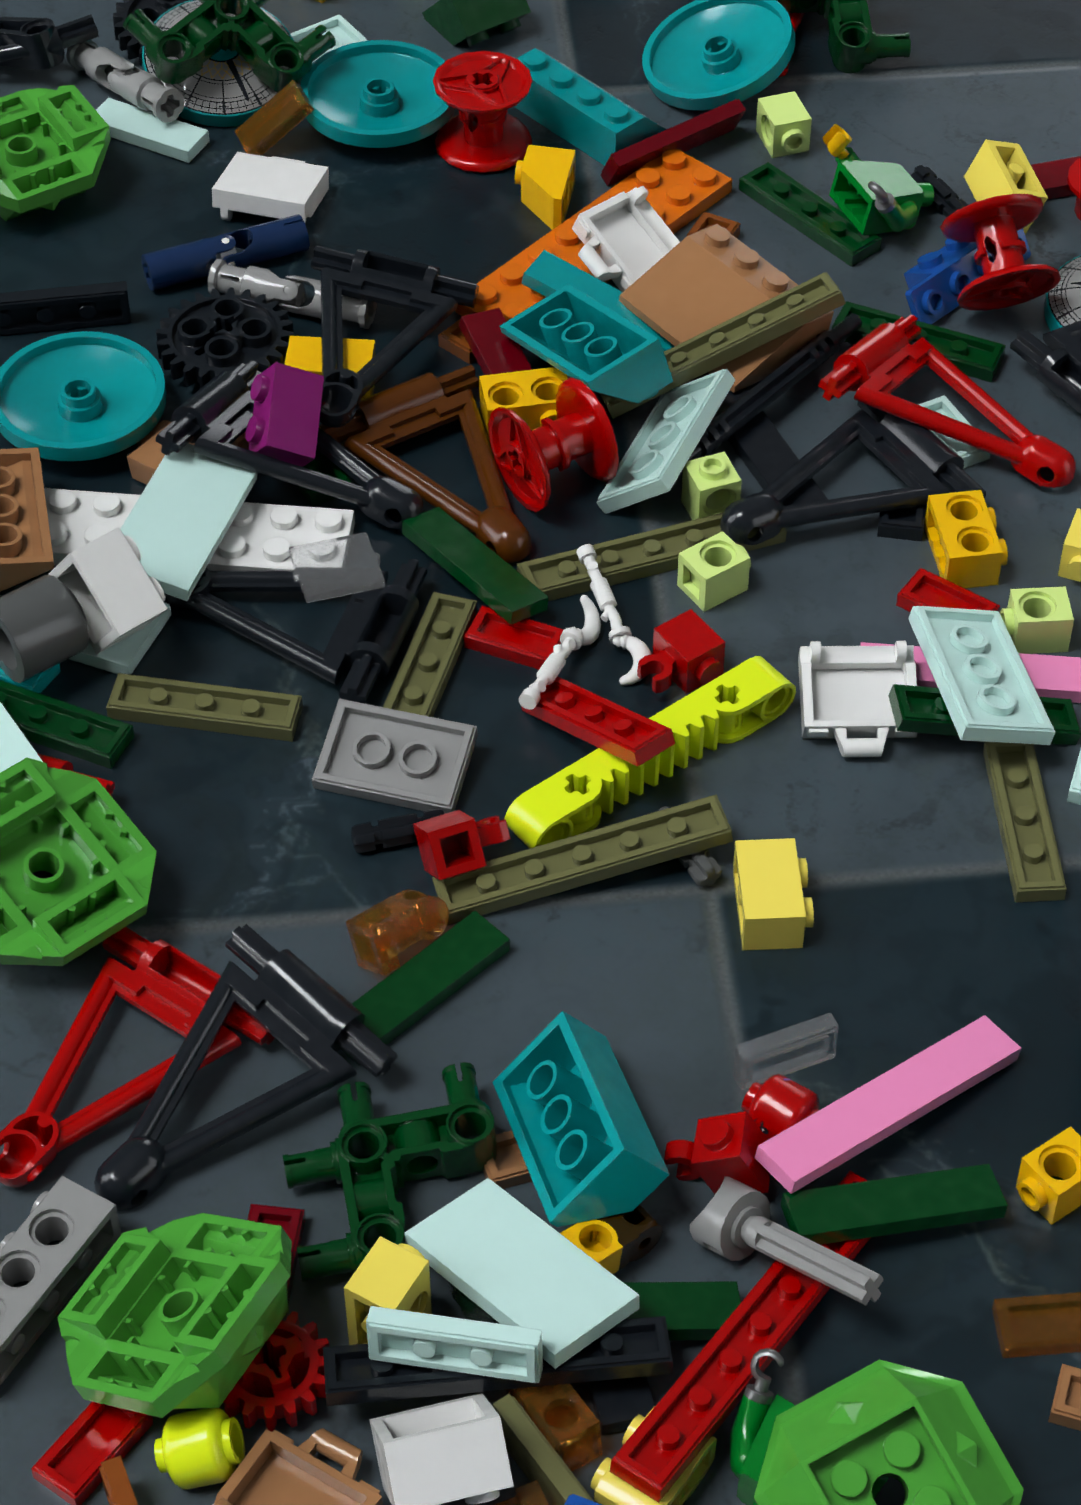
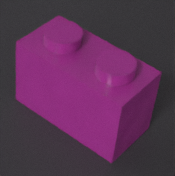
(285, 414)

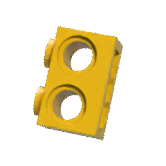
(526, 392)
(965, 538)

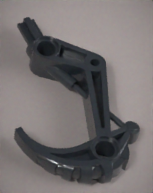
(38, 43)

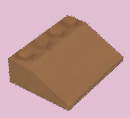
(709, 282)
(23, 518)

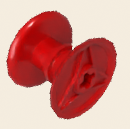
(482, 90)
(994, 228)
(577, 434)

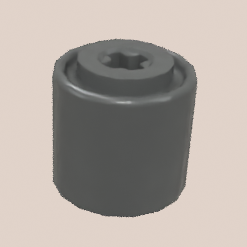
(40, 628)

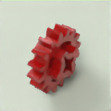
(291, 1354)

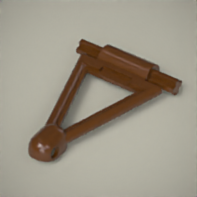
(421, 407)

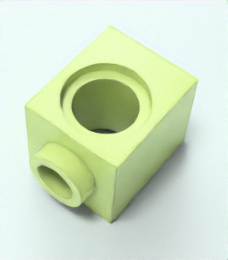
(783, 124)
(709, 485)
(713, 571)
(1039, 619)

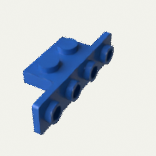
(942, 276)

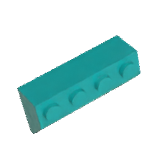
(580, 109)
(592, 345)
(579, 1125)

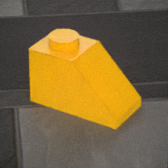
(547, 182)

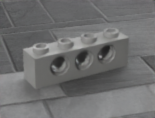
(54, 1272)

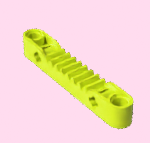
(713, 714)

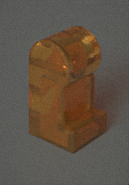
(394, 926)
(563, 1422)

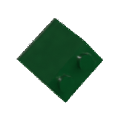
(473, 19)

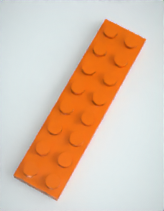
(678, 192)

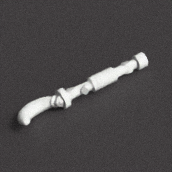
(619, 634)
(570, 639)

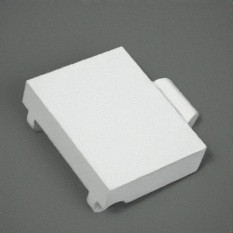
(269, 187)
(623, 237)
(848, 692)

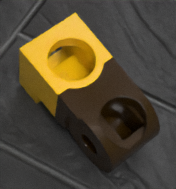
(616, 1238)

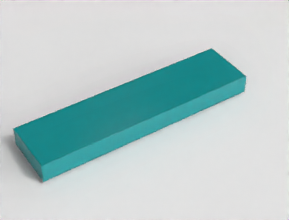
(551, 273)

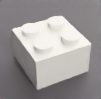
(111, 588)
(442, 1453)

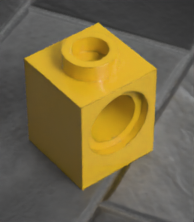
(1055, 1158)

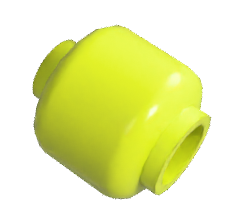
(200, 1447)

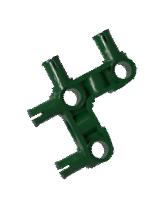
(247, 33)
(851, 34)
(402, 1150)

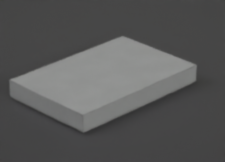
(395, 757)

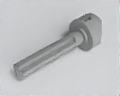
(740, 1222)

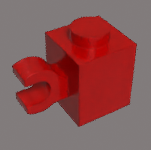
(683, 652)
(455, 841)
(721, 1149)

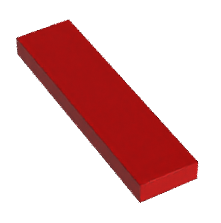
(601, 722)

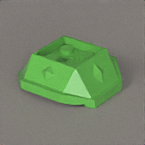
(48, 148)
(91, 847)
(177, 1313)
(886, 1425)

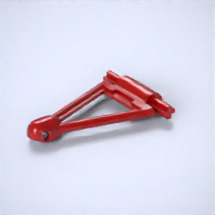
(887, 360)
(164, 986)

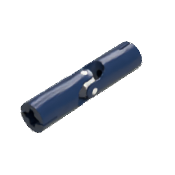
(195, 258)

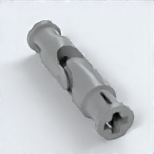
(126, 80)
(288, 291)

